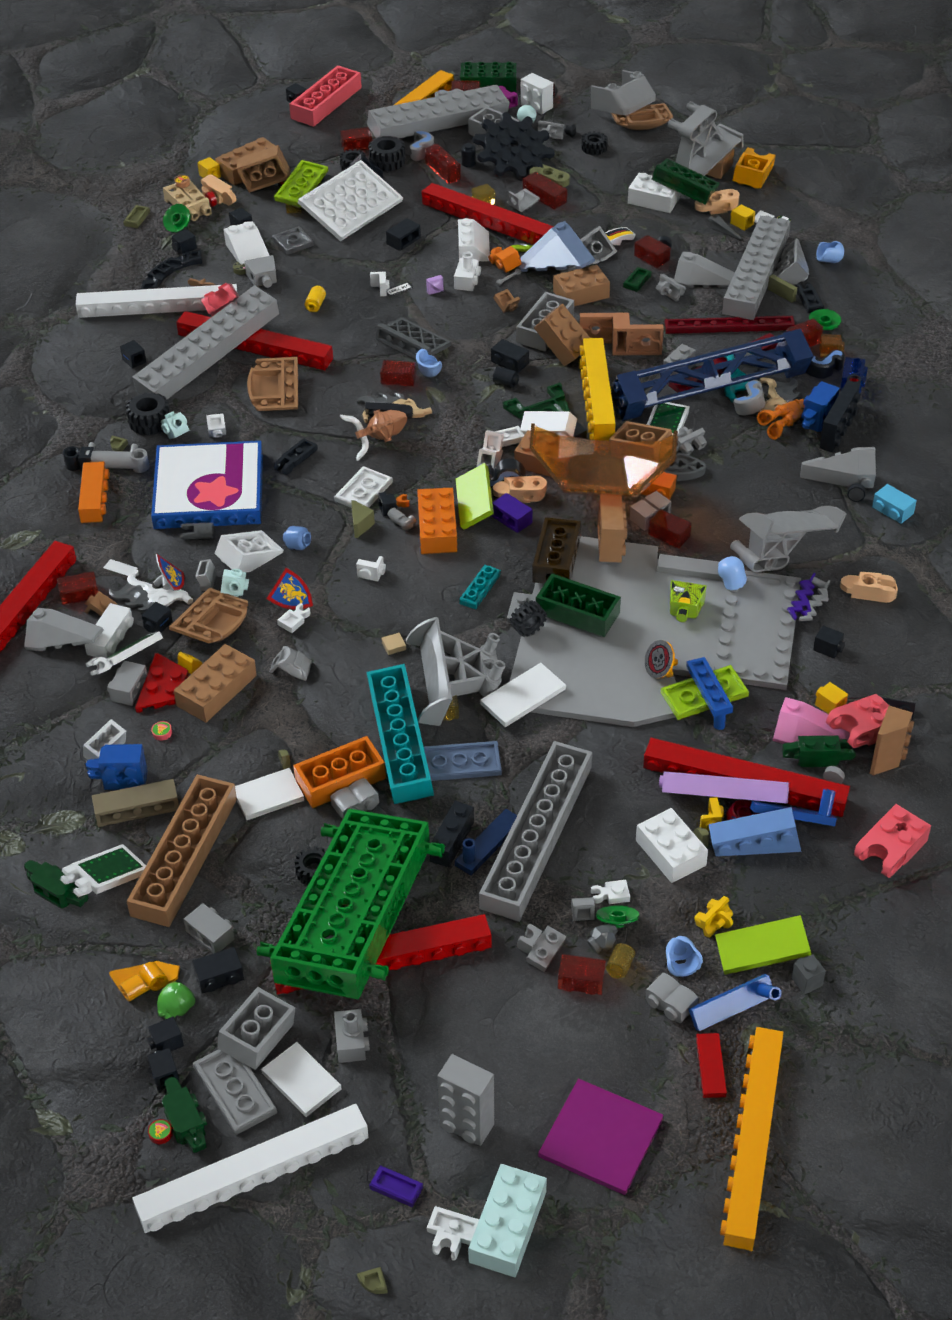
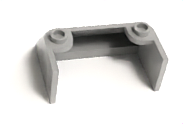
(623, 99)

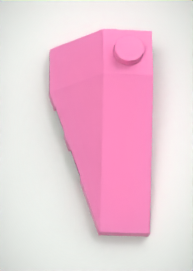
(802, 719)

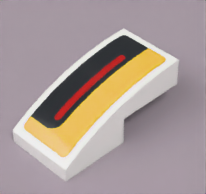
(619, 234)

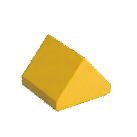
(188, 662)

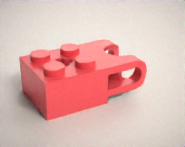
(220, 299)
(860, 719)
(894, 839)

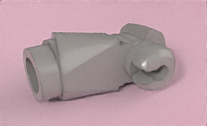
(400, 519)

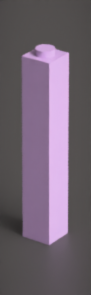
(724, 787)

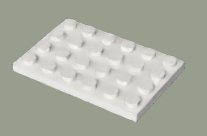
(350, 200)

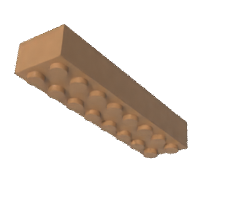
(182, 851)

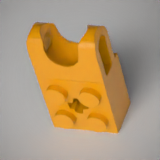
(753, 168)

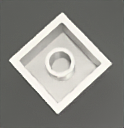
(537, 93)

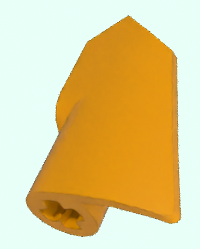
(141, 978)

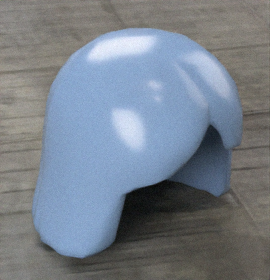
(830, 252)
(427, 364)
(732, 572)
(680, 949)

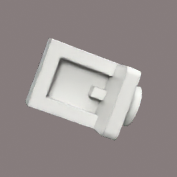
(378, 279)
(216, 425)
(370, 570)

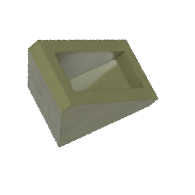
(362, 518)

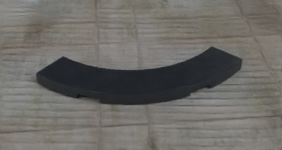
(169, 266)

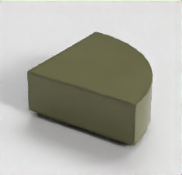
(118, 443)
(284, 758)
(702, 835)
(373, 1281)

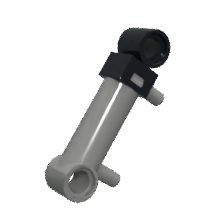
(135, 459)

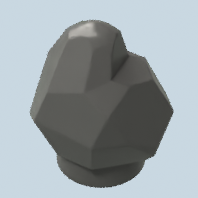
(602, 938)

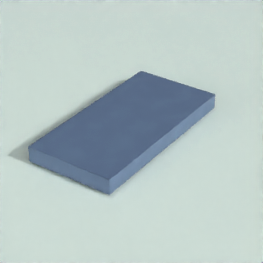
(463, 760)

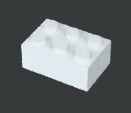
(651, 194)
(671, 845)

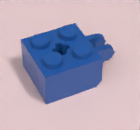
(818, 405)
(119, 766)

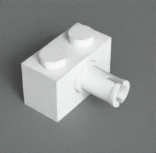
(467, 273)
(109, 734)

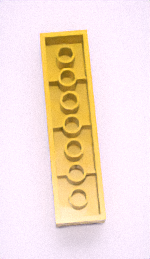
(596, 389)

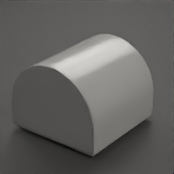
(583, 908)

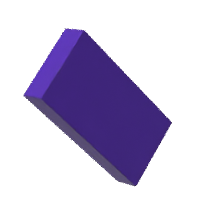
(396, 1186)

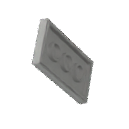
(234, 1090)

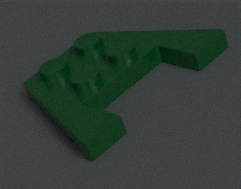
(555, 404)

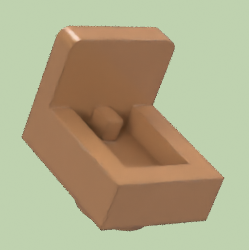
(506, 301)
(98, 603)

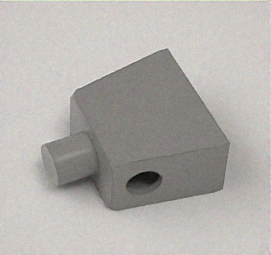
(261, 271)

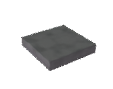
(293, 240)

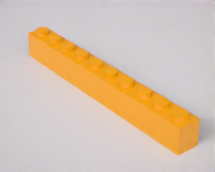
(753, 1140)

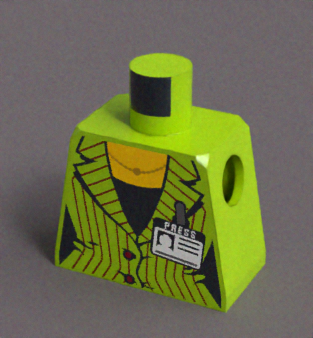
(686, 599)

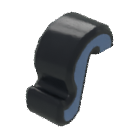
(825, 367)
(505, 468)

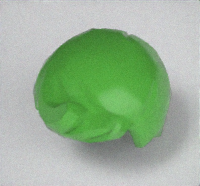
(175, 1000)

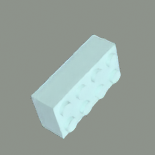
(507, 1220)

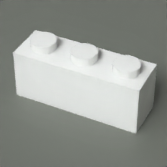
(557, 422)
(115, 622)

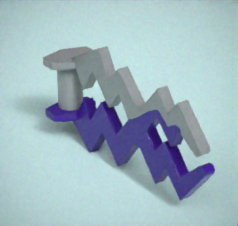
(807, 585)

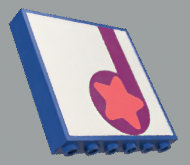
(207, 484)

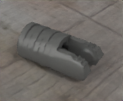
(201, 531)

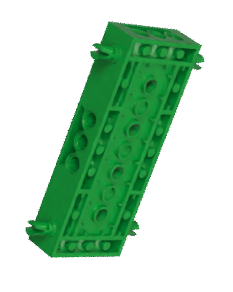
(389, 856)

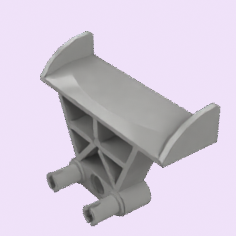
(702, 141)
(779, 532)
(481, 678)

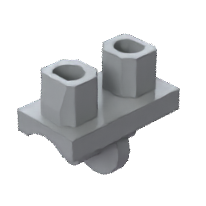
(555, 129)
(670, 288)
(687, 438)

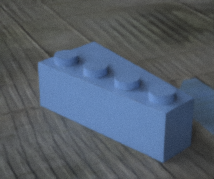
(756, 834)

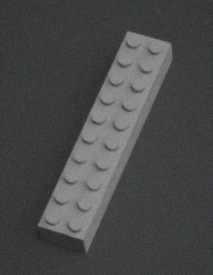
(434, 112)
(755, 267)
(207, 344)
(535, 831)

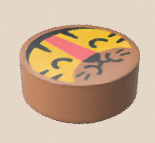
(182, 181)

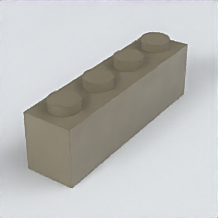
(135, 802)

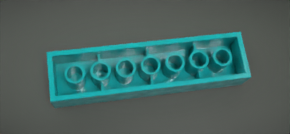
(399, 734)

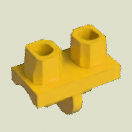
(718, 916)

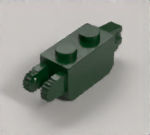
(818, 751)
(48, 885)
(183, 1116)

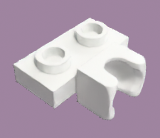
(450, 1230)

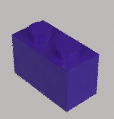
(512, 512)

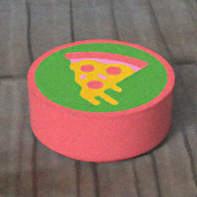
(161, 730)

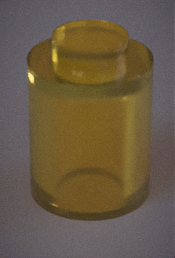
(620, 960)

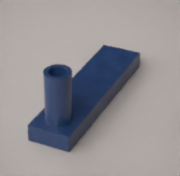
(479, 850)

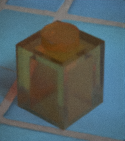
(829, 343)

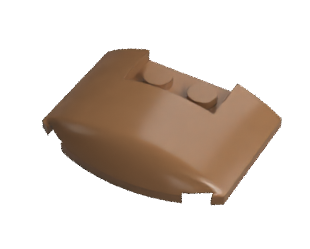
(645, 118)
(274, 384)
(212, 617)

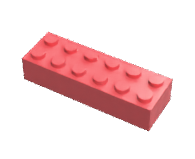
(325, 96)

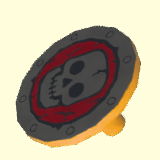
(660, 659)

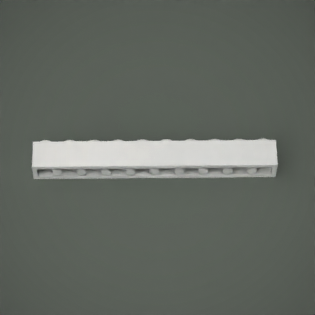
(142, 301)
(250, 1168)

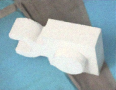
(293, 619)
(613, 891)

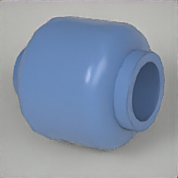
(297, 538)

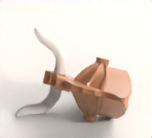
(381, 426)

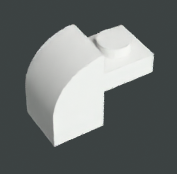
(491, 451)

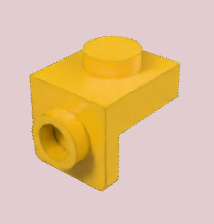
(715, 814)

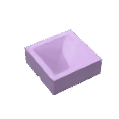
(434, 284)

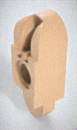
(219, 188)
(720, 202)
(523, 488)
(870, 587)

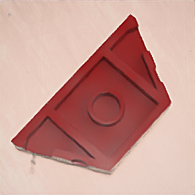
(160, 683)

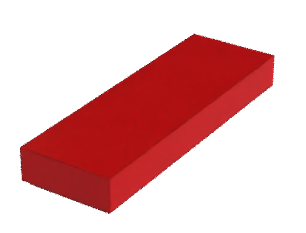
(711, 1065)

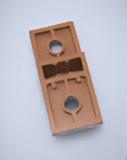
(625, 338)

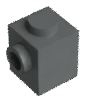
(808, 974)

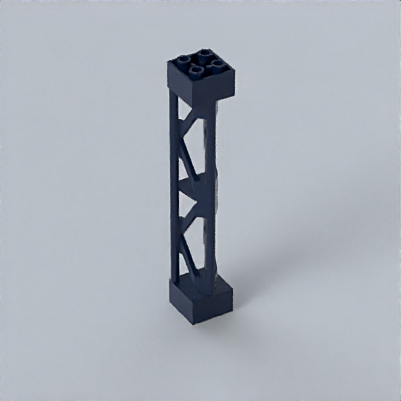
(790, 355)

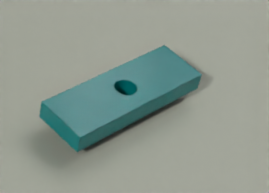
(480, 587)

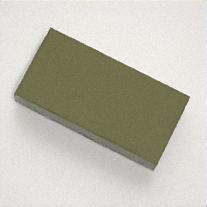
(136, 216)
(782, 288)

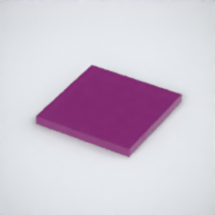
(601, 1136)

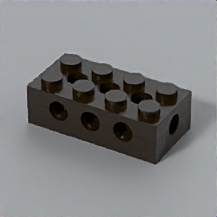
(556, 532)

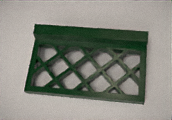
(684, 181)

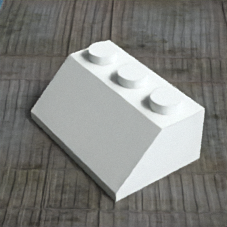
(473, 239)

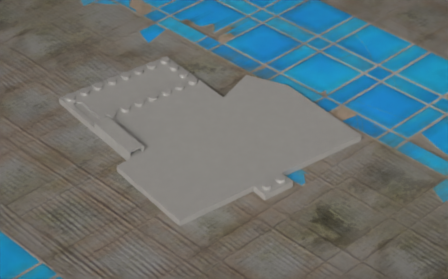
(608, 673)

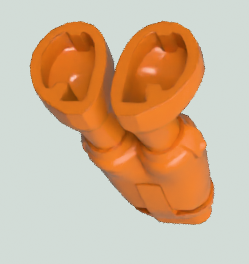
(789, 412)

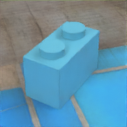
(894, 503)

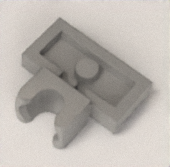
(540, 946)

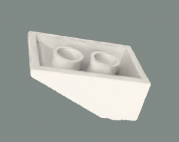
(245, 242)
(247, 550)

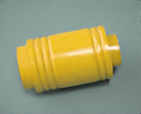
(315, 298)

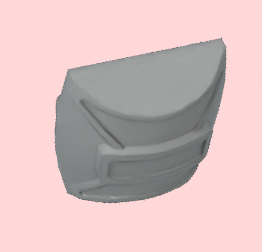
(522, 200)
(292, 662)

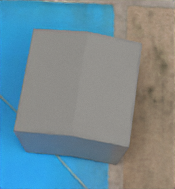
(206, 574)

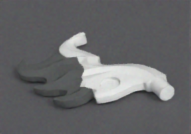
(144, 595)

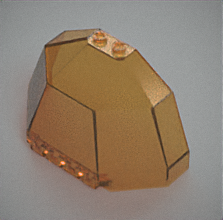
(602, 466)

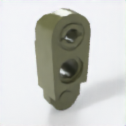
(555, 175)

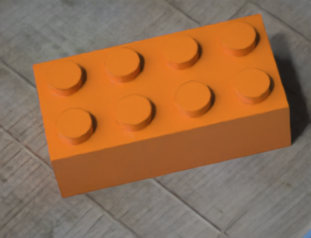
(437, 520)
(338, 769)

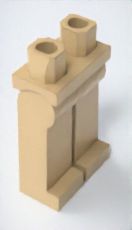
(190, 197)

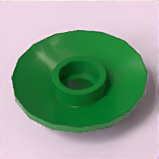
(172, 216)
(827, 318)
(617, 915)

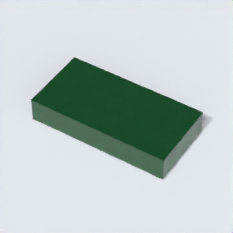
(637, 279)

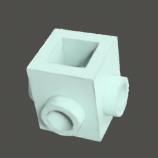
(174, 424)
(234, 582)

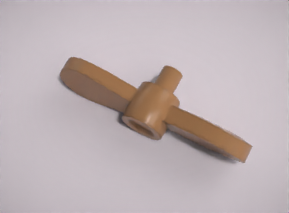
(193, 282)

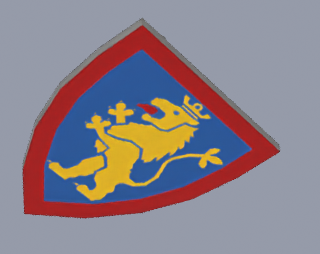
(171, 575)
(290, 591)

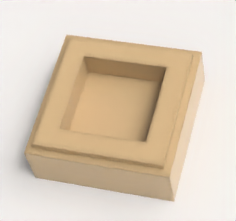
(393, 643)

